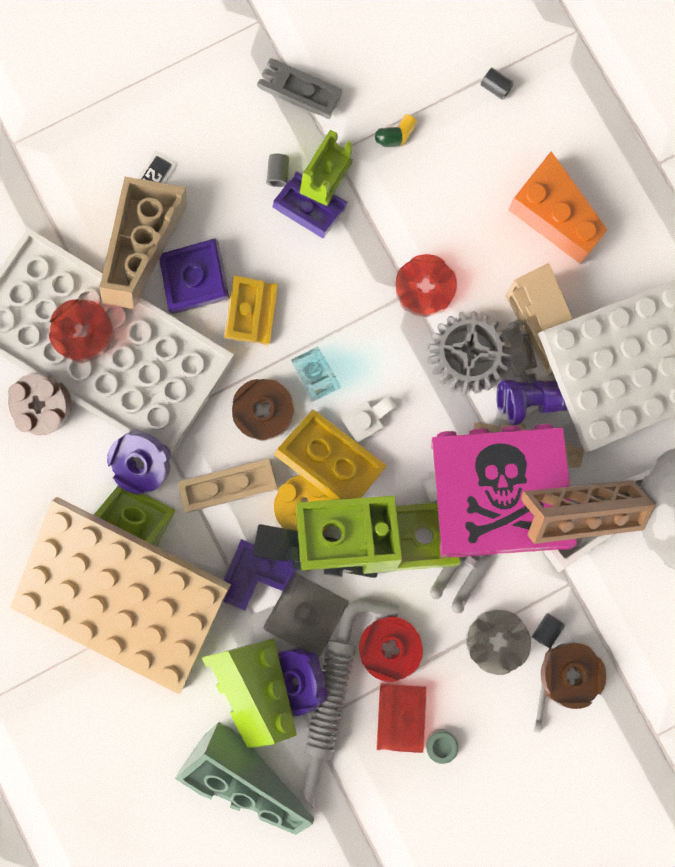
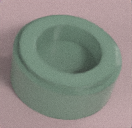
(441, 746)

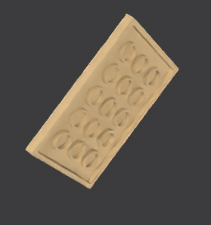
(119, 595)

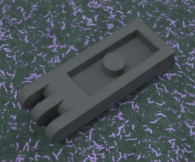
(300, 88)

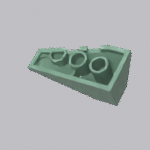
(238, 774)

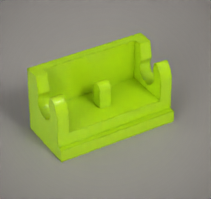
(326, 169)

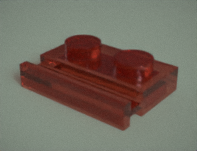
(401, 717)

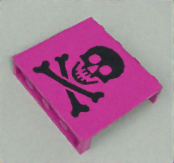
(483, 484)

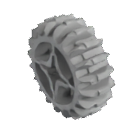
(455, 352)

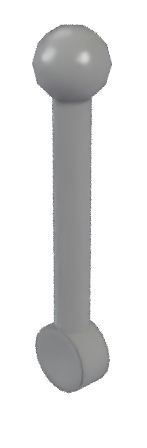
(538, 721)

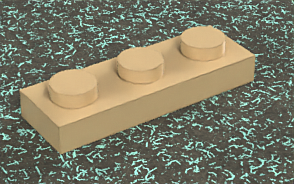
(227, 485)

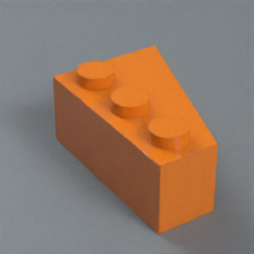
(558, 210)

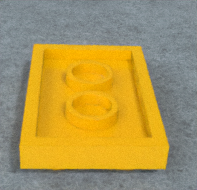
(329, 458)

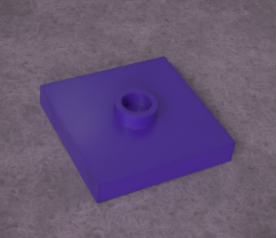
(193, 276)

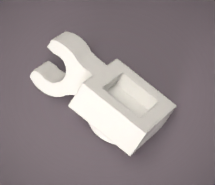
(364, 420)

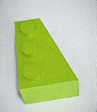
(256, 692)

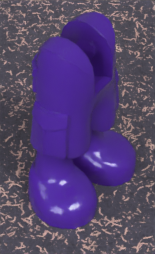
(515, 398)

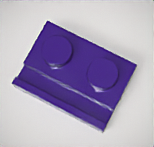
(307, 211)

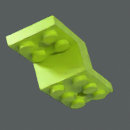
(372, 535)

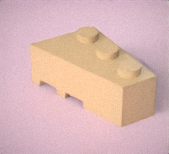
(540, 305)

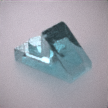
(315, 374)

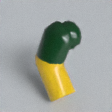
(396, 135)

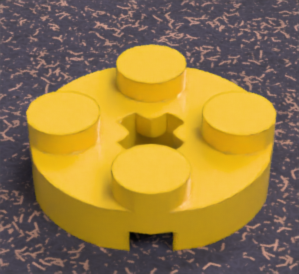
(289, 494)

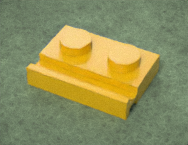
(251, 310)

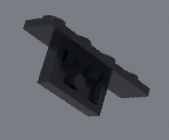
(283, 546)

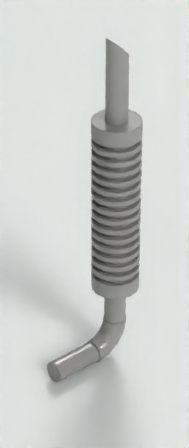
(335, 675)

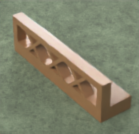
(591, 517)

